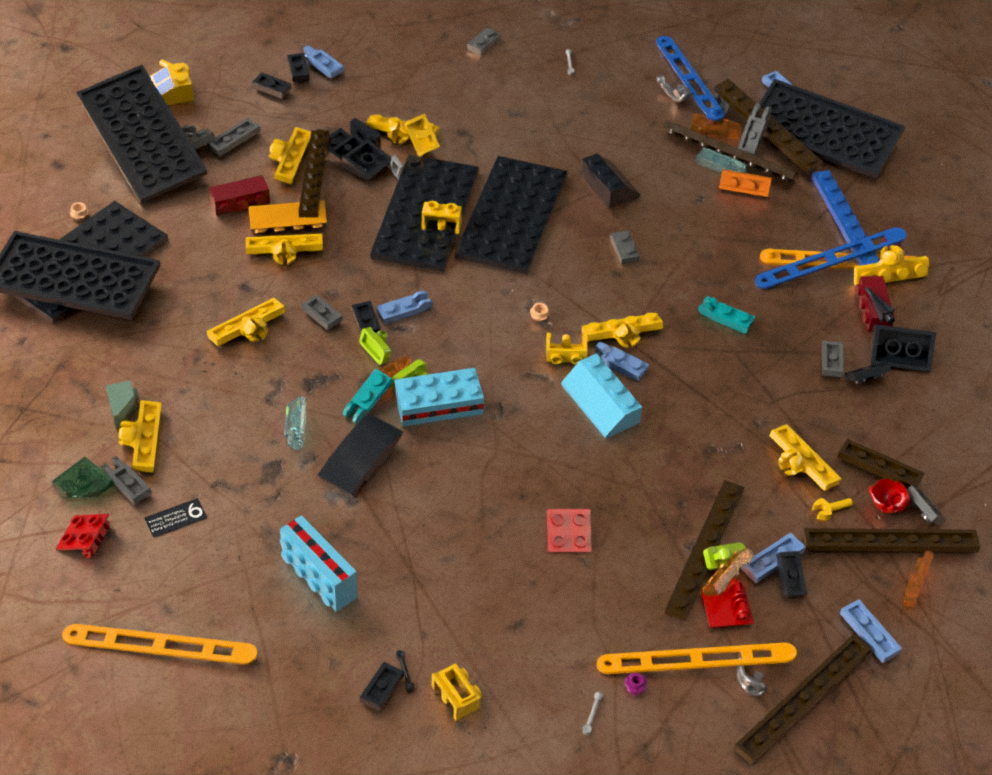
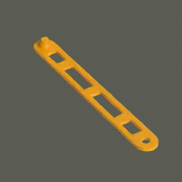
(772, 256)
(242, 652)
(780, 654)

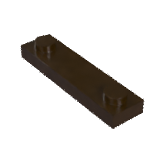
(880, 464)

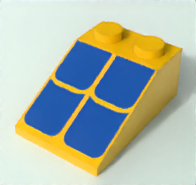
(174, 84)

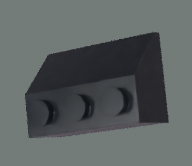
(607, 180)
(902, 347)

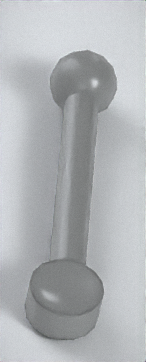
(571, 71)
(587, 729)

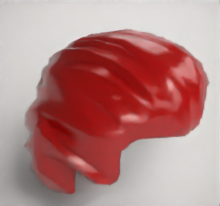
(889, 496)

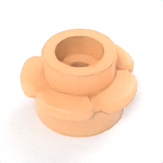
(78, 211)
(539, 311)

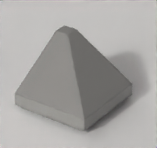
(396, 166)

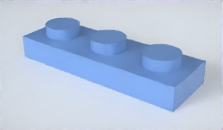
(766, 561)
(870, 631)

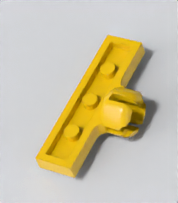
(394, 126)
(289, 154)
(284, 246)
(894, 266)
(248, 323)
(623, 330)
(142, 435)
(802, 458)

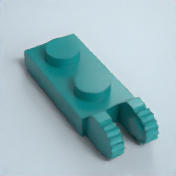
(726, 314)
(368, 395)

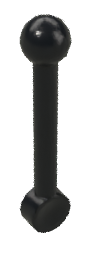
(400, 655)

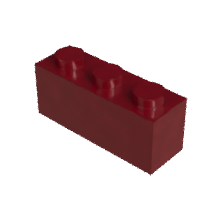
(239, 195)
(878, 286)

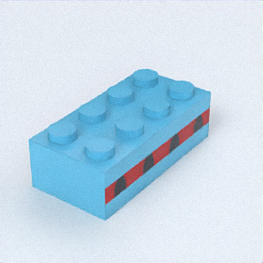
(439, 396)
(318, 563)

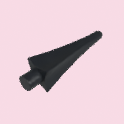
(883, 310)

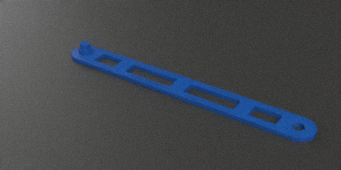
(714, 113)
(893, 236)

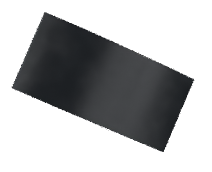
(356, 155)
(360, 454)

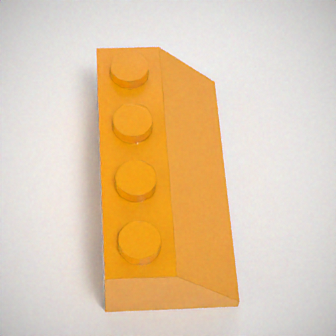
(283, 215)

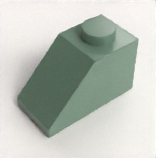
(122, 401)

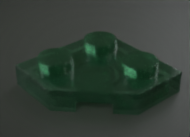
(83, 480)

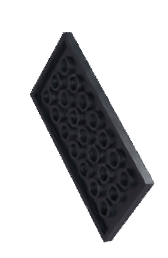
(833, 128)
(141, 133)
(511, 215)
(109, 229)
(401, 231)
(75, 275)

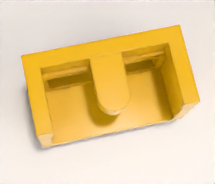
(421, 135)
(442, 213)
(566, 352)
(461, 706)

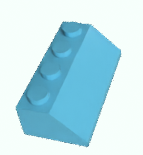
(602, 396)

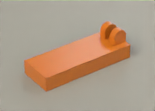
(745, 183)

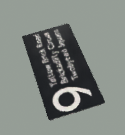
(175, 517)

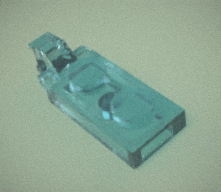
(719, 161)
(295, 423)

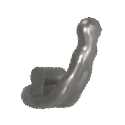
(678, 94)
(752, 686)

